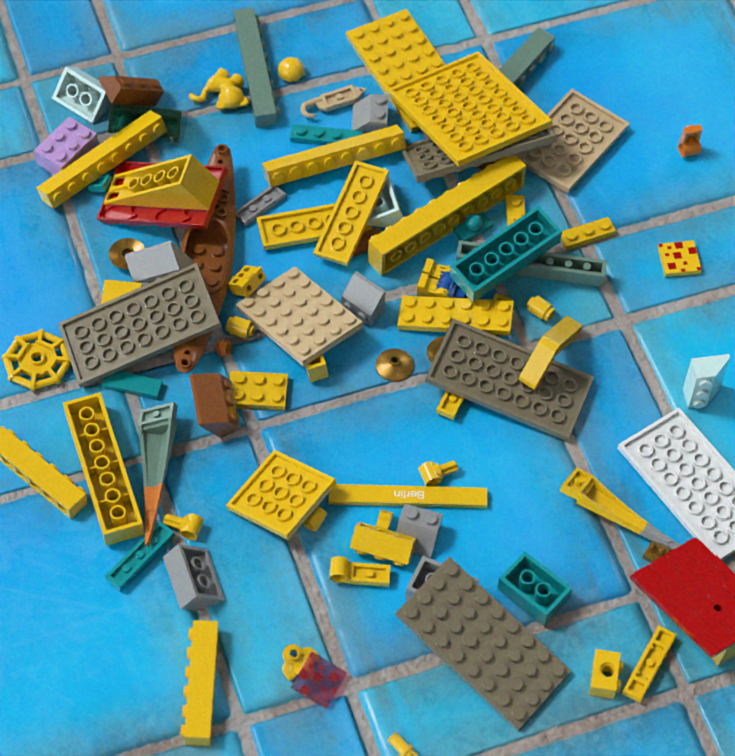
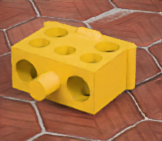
(246, 280)

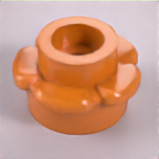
(223, 348)

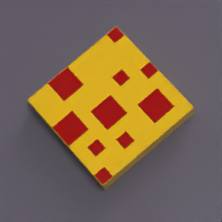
(679, 258)

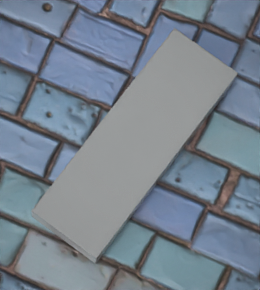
(259, 205)

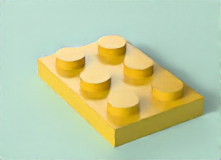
(259, 390)

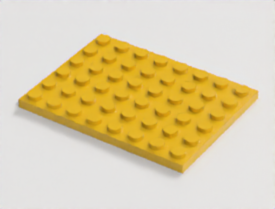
(469, 108)

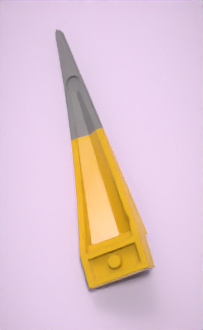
(597, 498)

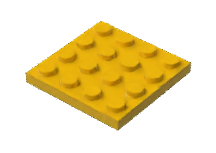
(281, 494)

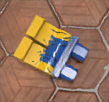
(437, 282)

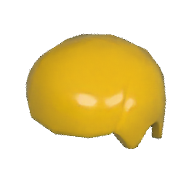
(291, 69)

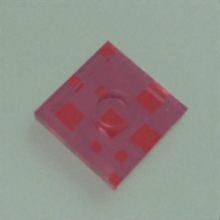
(318, 680)

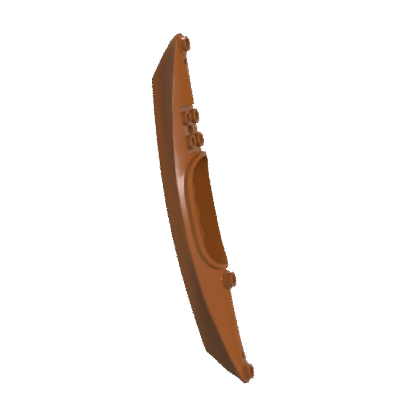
(214, 255)

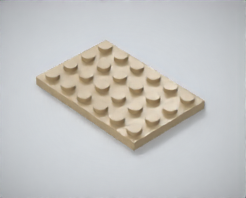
(582, 137)
(299, 316)

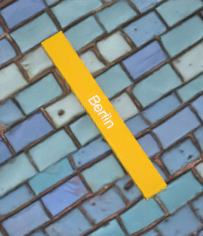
(412, 495)

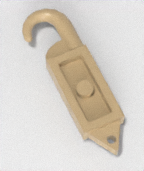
(333, 99)

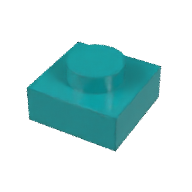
(100, 184)

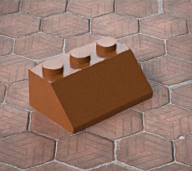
(132, 90)
(215, 403)

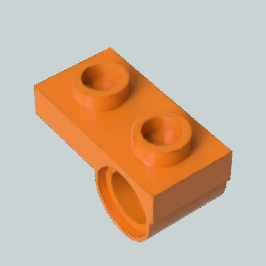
(689, 141)

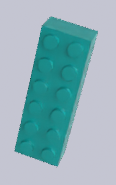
(505, 253)

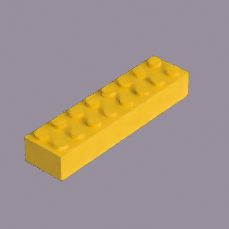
(103, 469)

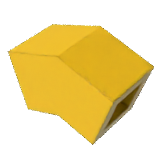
(384, 519)

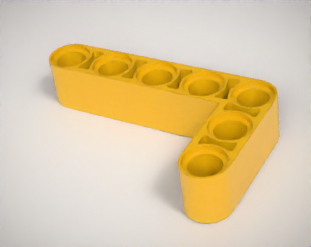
(547, 348)

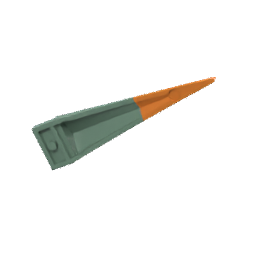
(156, 436)

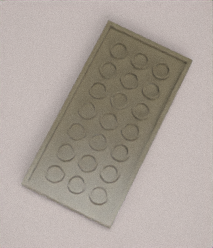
(429, 161)
(139, 325)
(488, 371)
(483, 643)

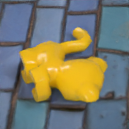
(229, 87)

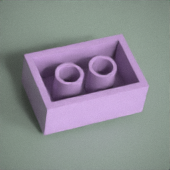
(65, 146)

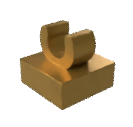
(654, 551)

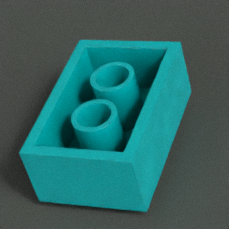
(534, 588)

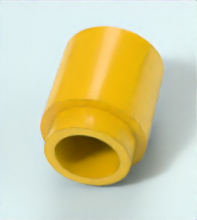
(541, 308)
(240, 327)

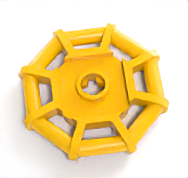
(36, 369)

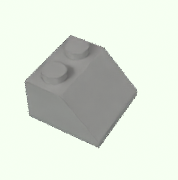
(370, 113)
(364, 299)
(423, 525)

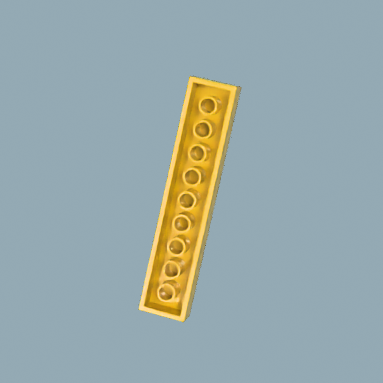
(442, 214)

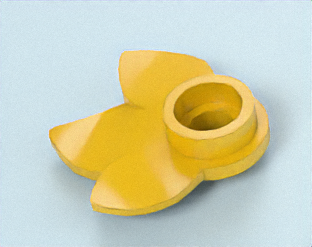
(294, 664)

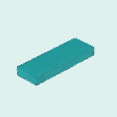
(133, 384)

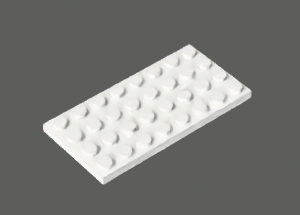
(687, 478)

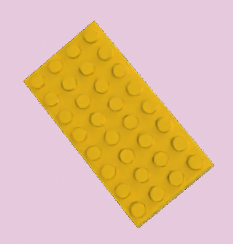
(395, 53)

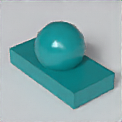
(473, 226)

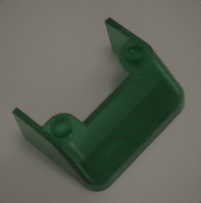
(174, 120)

